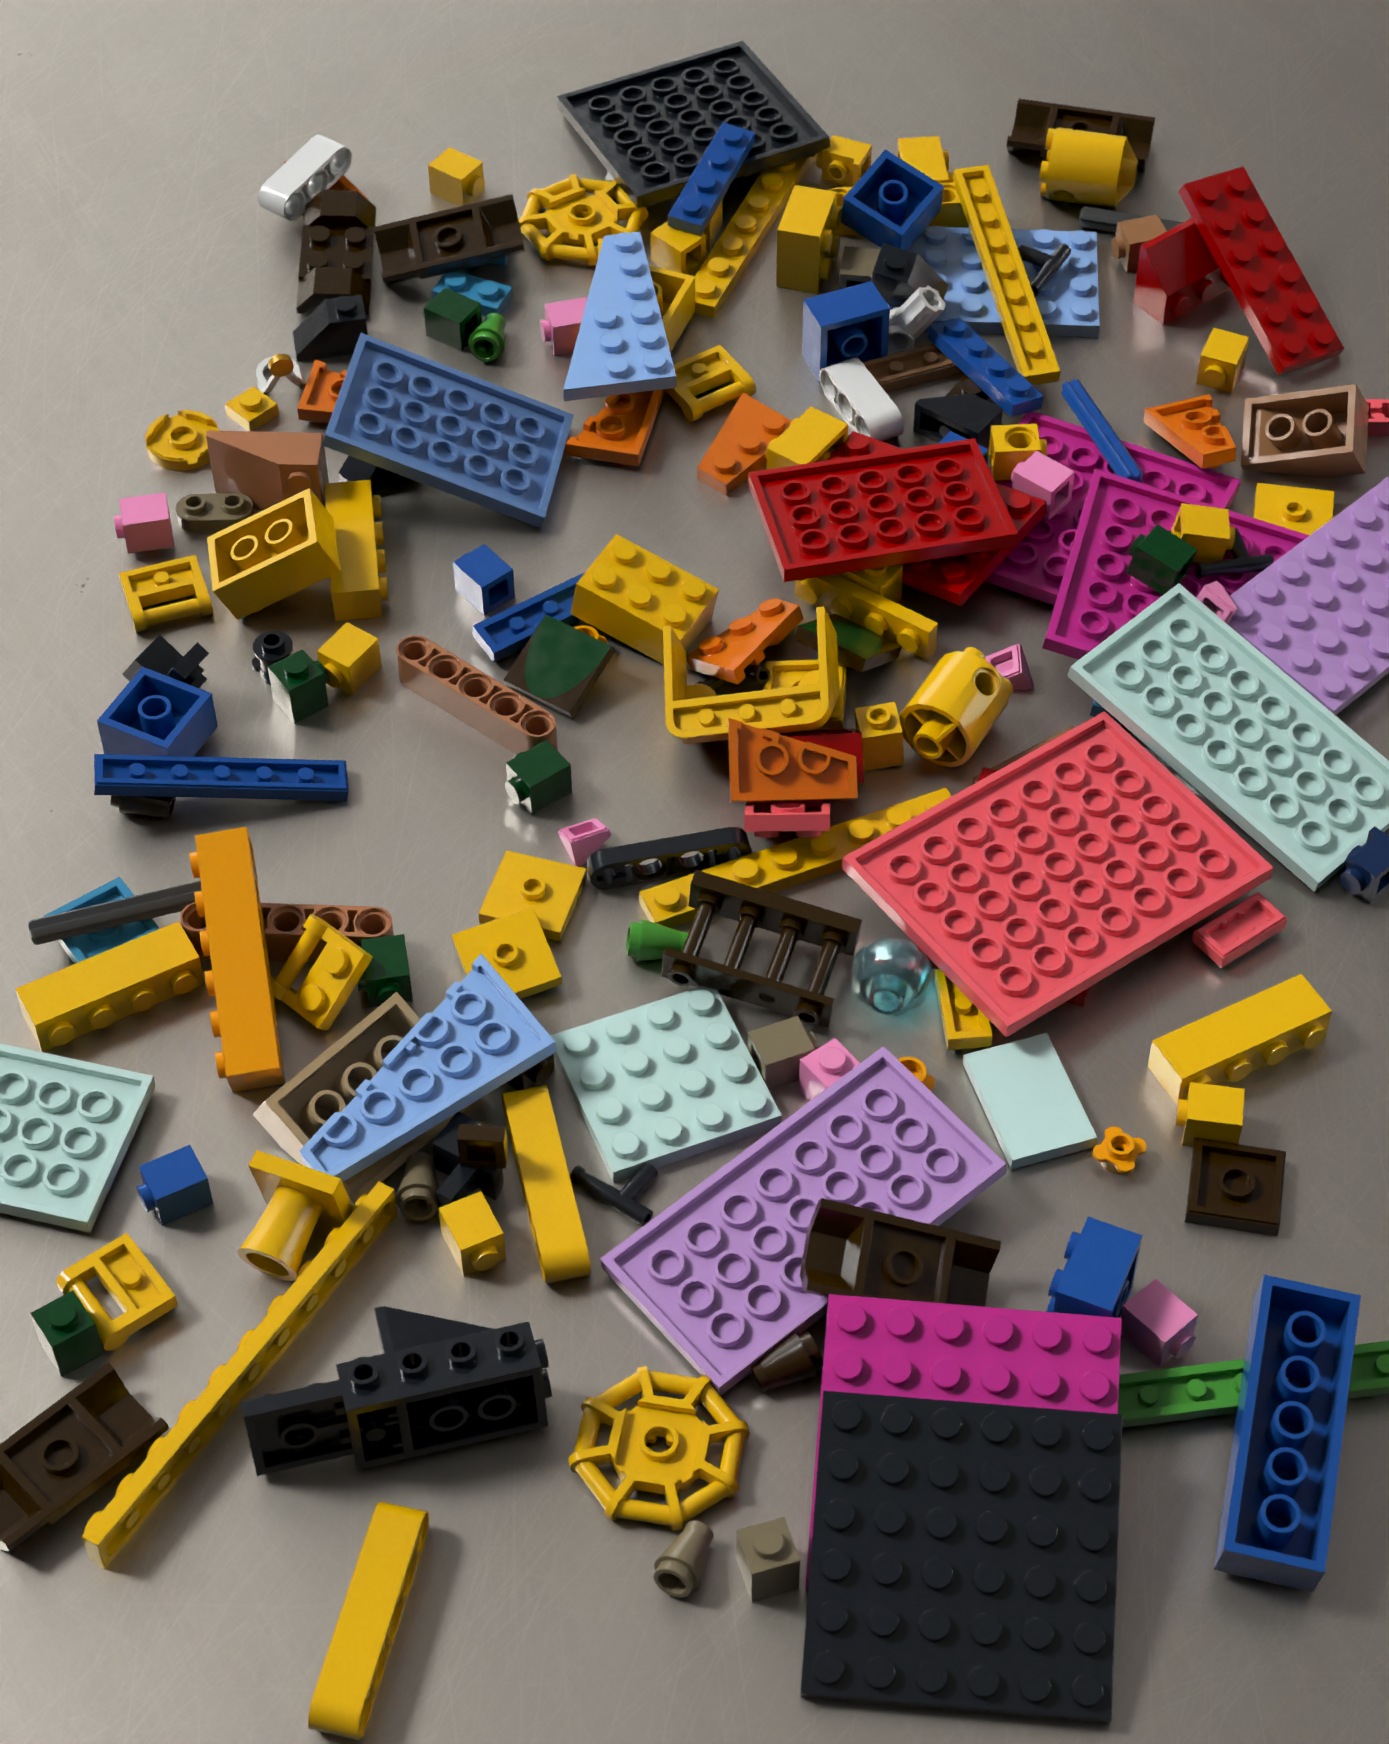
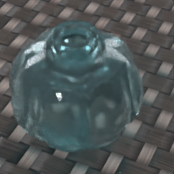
(891, 976)

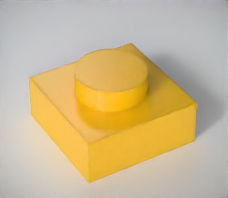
(251, 409)

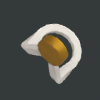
(279, 366)

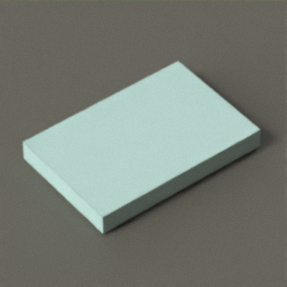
(1029, 1101)

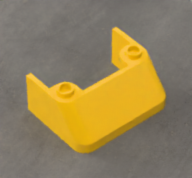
(701, 716)

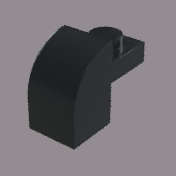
(166, 660)
(462, 1179)

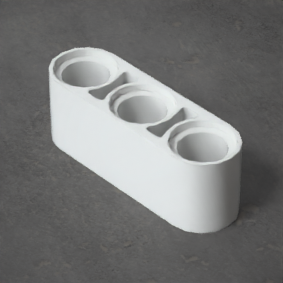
(303, 176)
(861, 400)

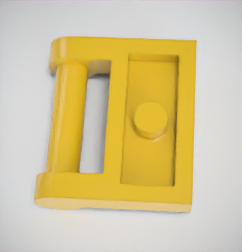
(704, 373)
(162, 584)
(329, 979)
(128, 1280)

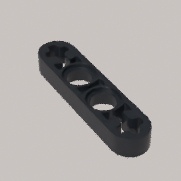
(608, 868)

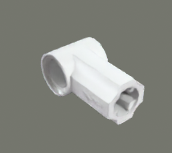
(913, 318)

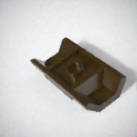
(1036, 117)
(449, 240)
(336, 248)
(893, 1258)
(70, 1453)

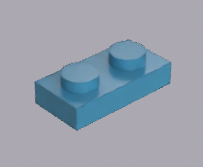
(492, 295)

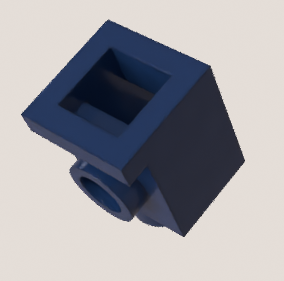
(1368, 867)

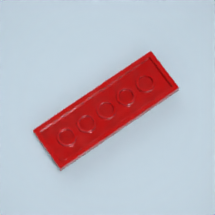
(1261, 270)

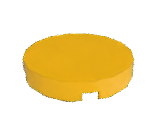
(180, 440)

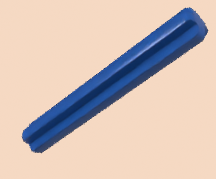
(1100, 431)

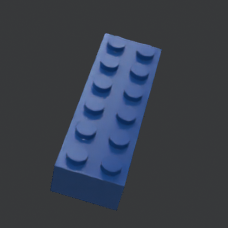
(1288, 1434)

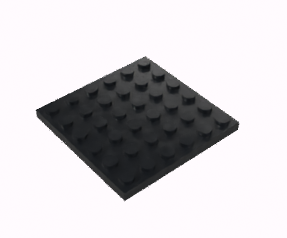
(662, 119)
(964, 1557)

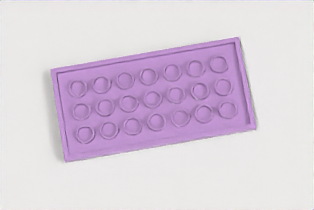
(1326, 605)
(729, 1254)

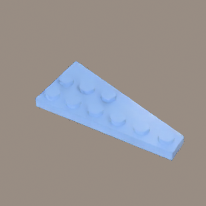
(622, 329)
(440, 1067)

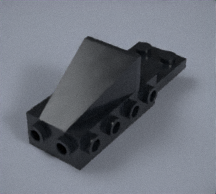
(426, 1375)

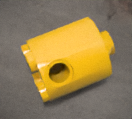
(1087, 167)
(955, 708)

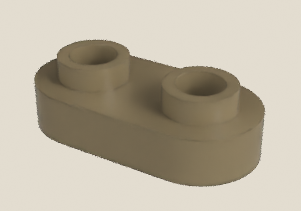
(212, 511)

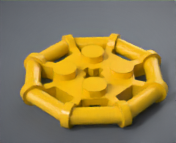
(567, 201)
(664, 1471)

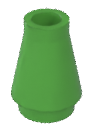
(488, 338)
(649, 940)

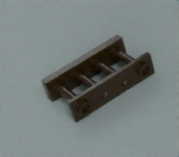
(774, 913)

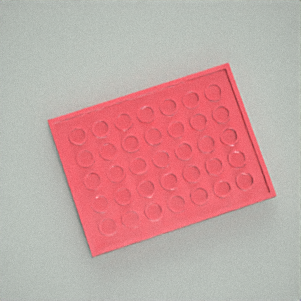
(1056, 871)

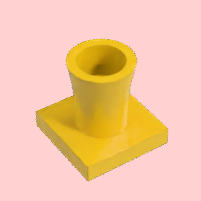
(295, 1202)

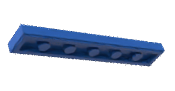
(220, 777)

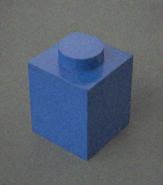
(484, 579)
(174, 1185)

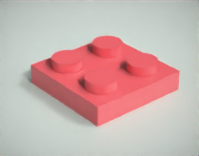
(803, 817)

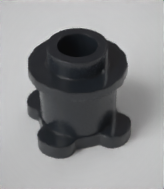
(269, 649)

